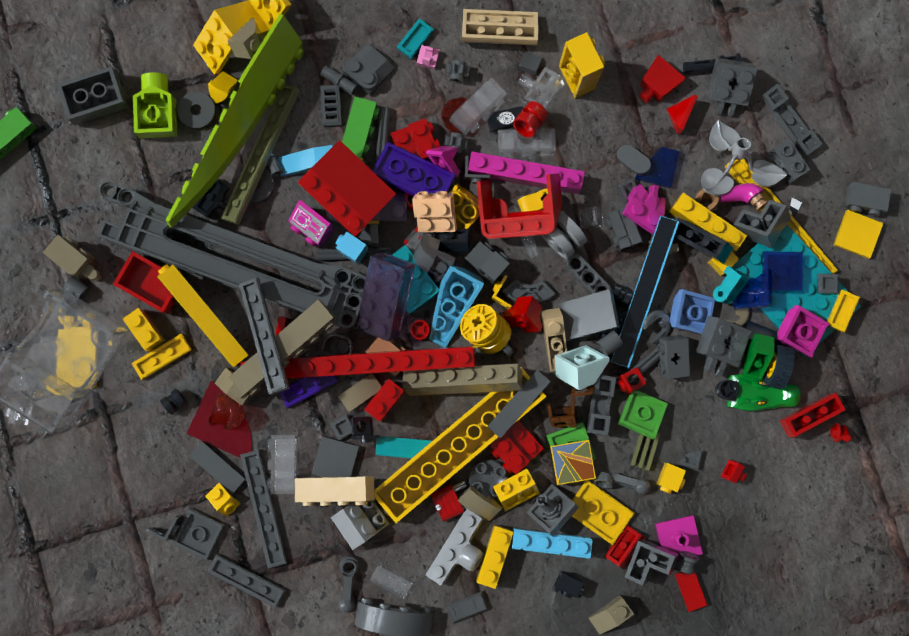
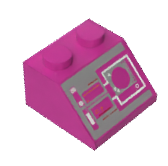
(310, 224)

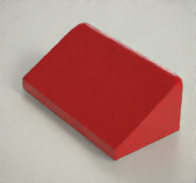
(624, 547)

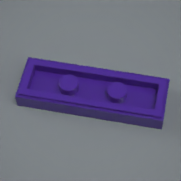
(305, 388)

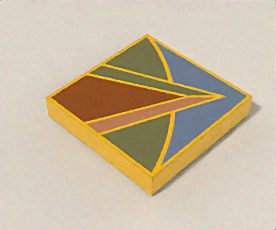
(573, 462)

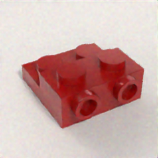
(416, 138)
(515, 448)

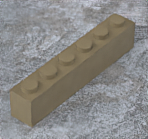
(291, 343)
(463, 380)

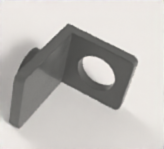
(474, 178)
(173, 529)

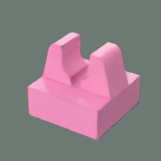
(428, 57)

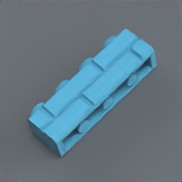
(559, 544)

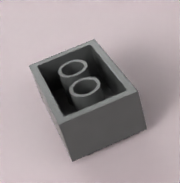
(92, 96)

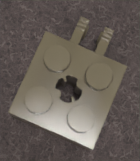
(71, 259)

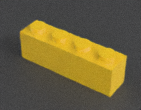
(700, 216)

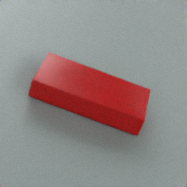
(690, 591)

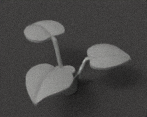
(724, 138)

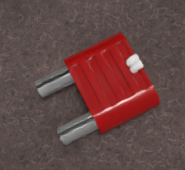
(447, 501)

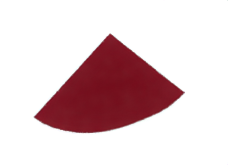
(231, 441)

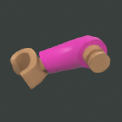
(745, 192)

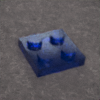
(786, 270)

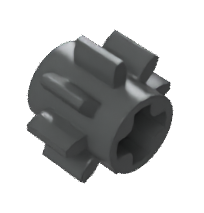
(458, 71)
(457, 140)

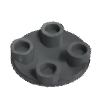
(487, 475)

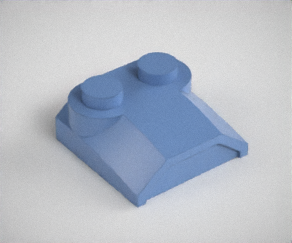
(691, 311)

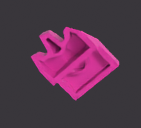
(645, 207)

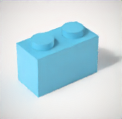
(351, 247)

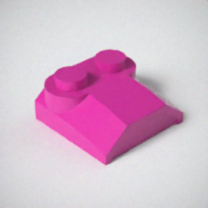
(802, 330)

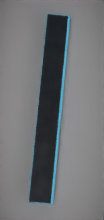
(645, 290)

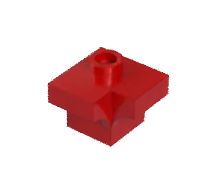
(525, 314)

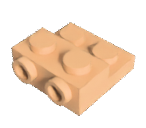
(435, 211)

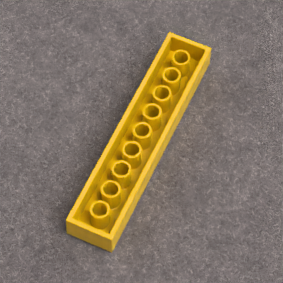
(445, 455)

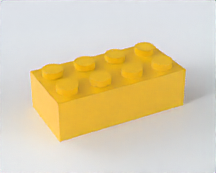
(581, 64)

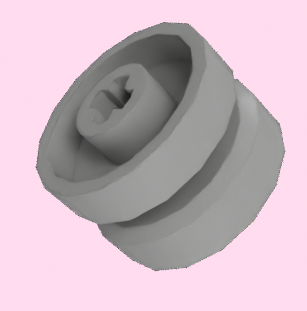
(565, 237)

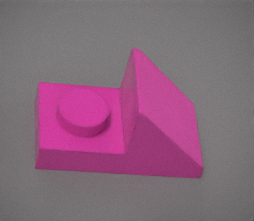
(443, 157)

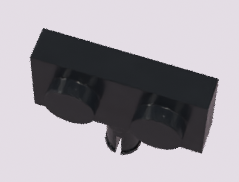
(212, 199)

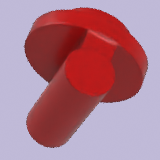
(840, 433)

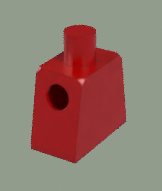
(660, 80)

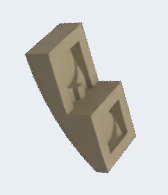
(360, 392)
(478, 504)

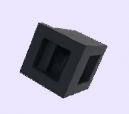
(568, 585)

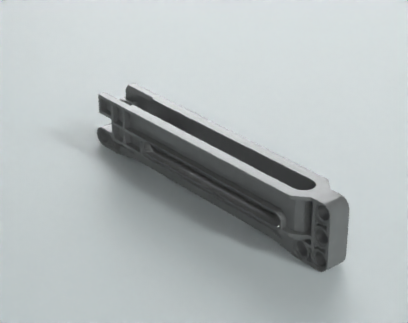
(148, 234)

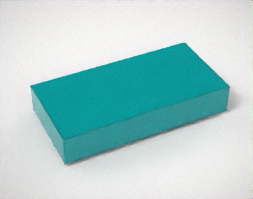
(415, 38)

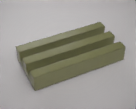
(643, 455)

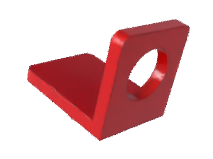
(624, 384)

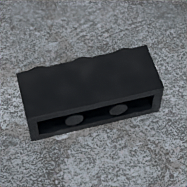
(702, 241)

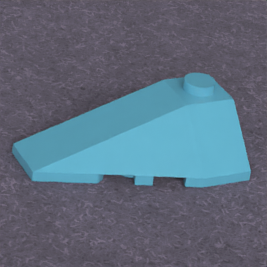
(454, 298)

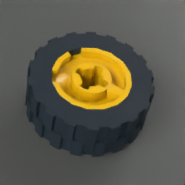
(780, 367)

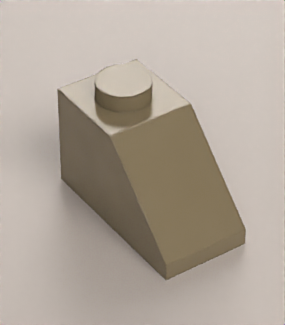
(246, 40)
(230, 389)
(611, 615)

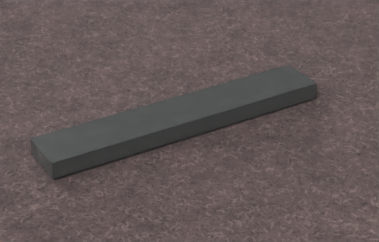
(264, 336)
(263, 509)

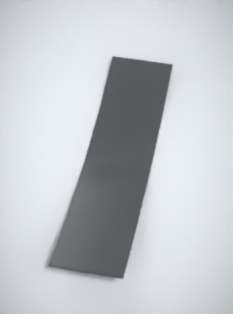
(518, 404)

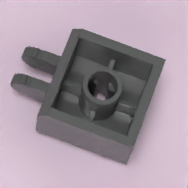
(736, 93)
(722, 343)

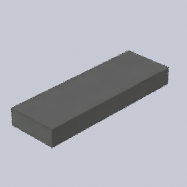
(217, 467)

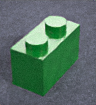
(758, 356)

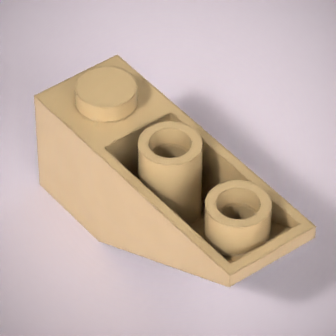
(553, 334)

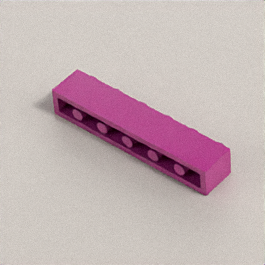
(524, 172)

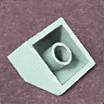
(580, 366)

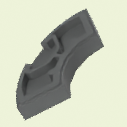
(539, 291)

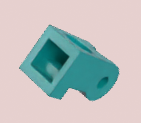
(731, 286)

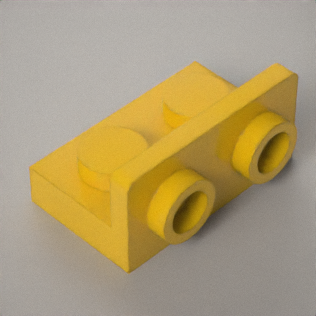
(516, 489)

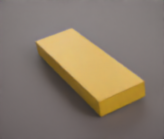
(161, 356)

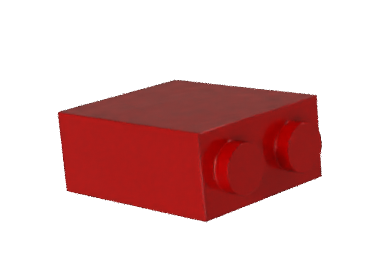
(384, 400)

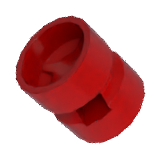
(530, 119)

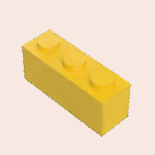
(494, 556)

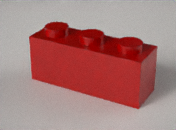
(812, 415)

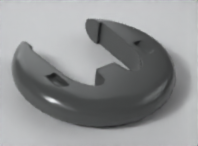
(664, 322)

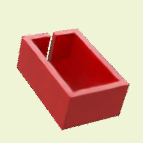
(140, 280)

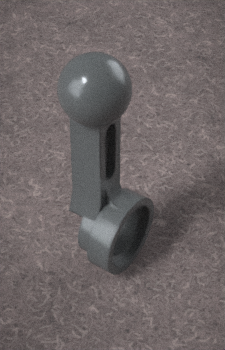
(606, 481)
(346, 603)

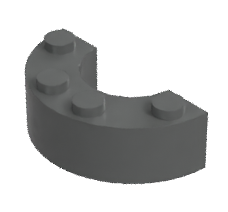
(393, 621)

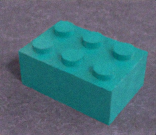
(422, 286)

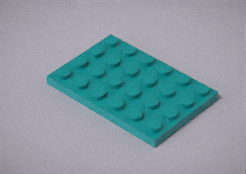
(783, 301)

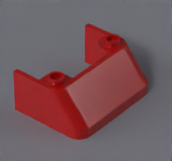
(499, 223)

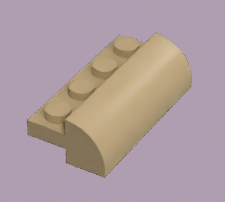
(500, 27)

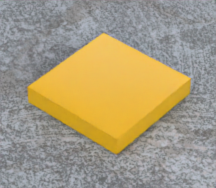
(858, 234)

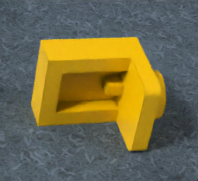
(222, 500)

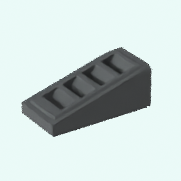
(326, 90)

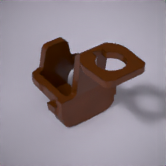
(571, 418)

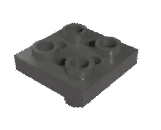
(550, 508)

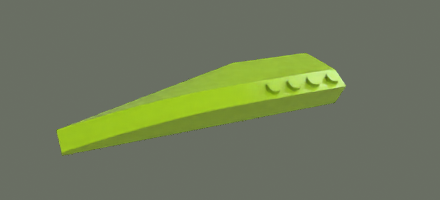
(256, 92)

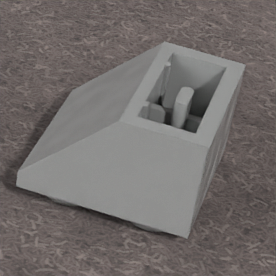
(359, 522)

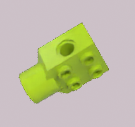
(154, 108)

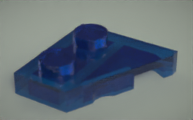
(662, 168)
(756, 293)

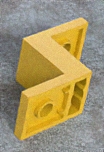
(227, 21)

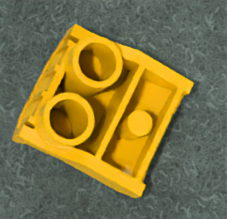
(465, 207)

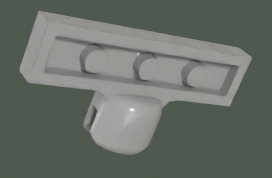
(458, 549)

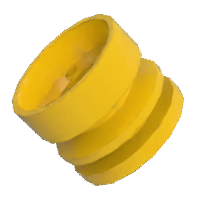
(485, 329)

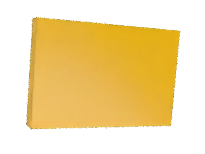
(600, 512)

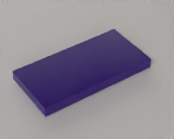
(411, 172)

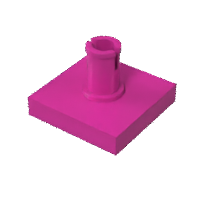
(679, 535)

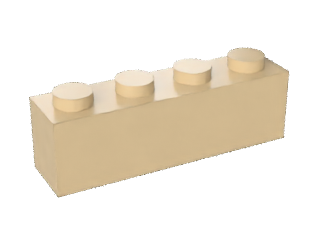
(334, 490)

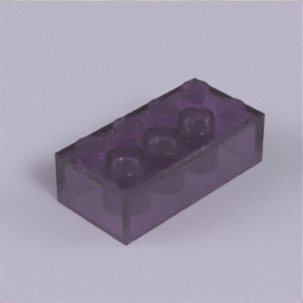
(384, 296)

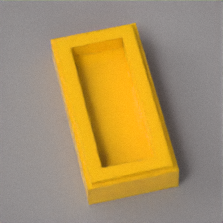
(842, 310)

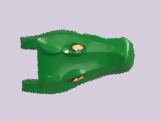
(756, 396)

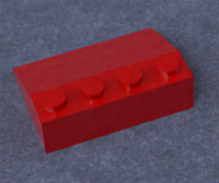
(347, 188)

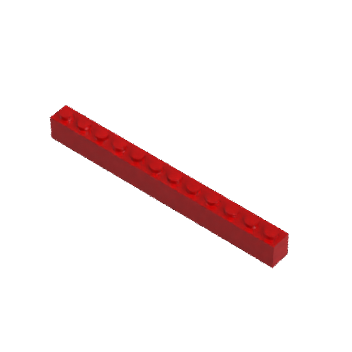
(381, 362)

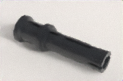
(706, 65)

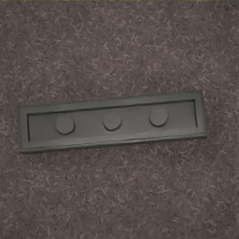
(246, 580)

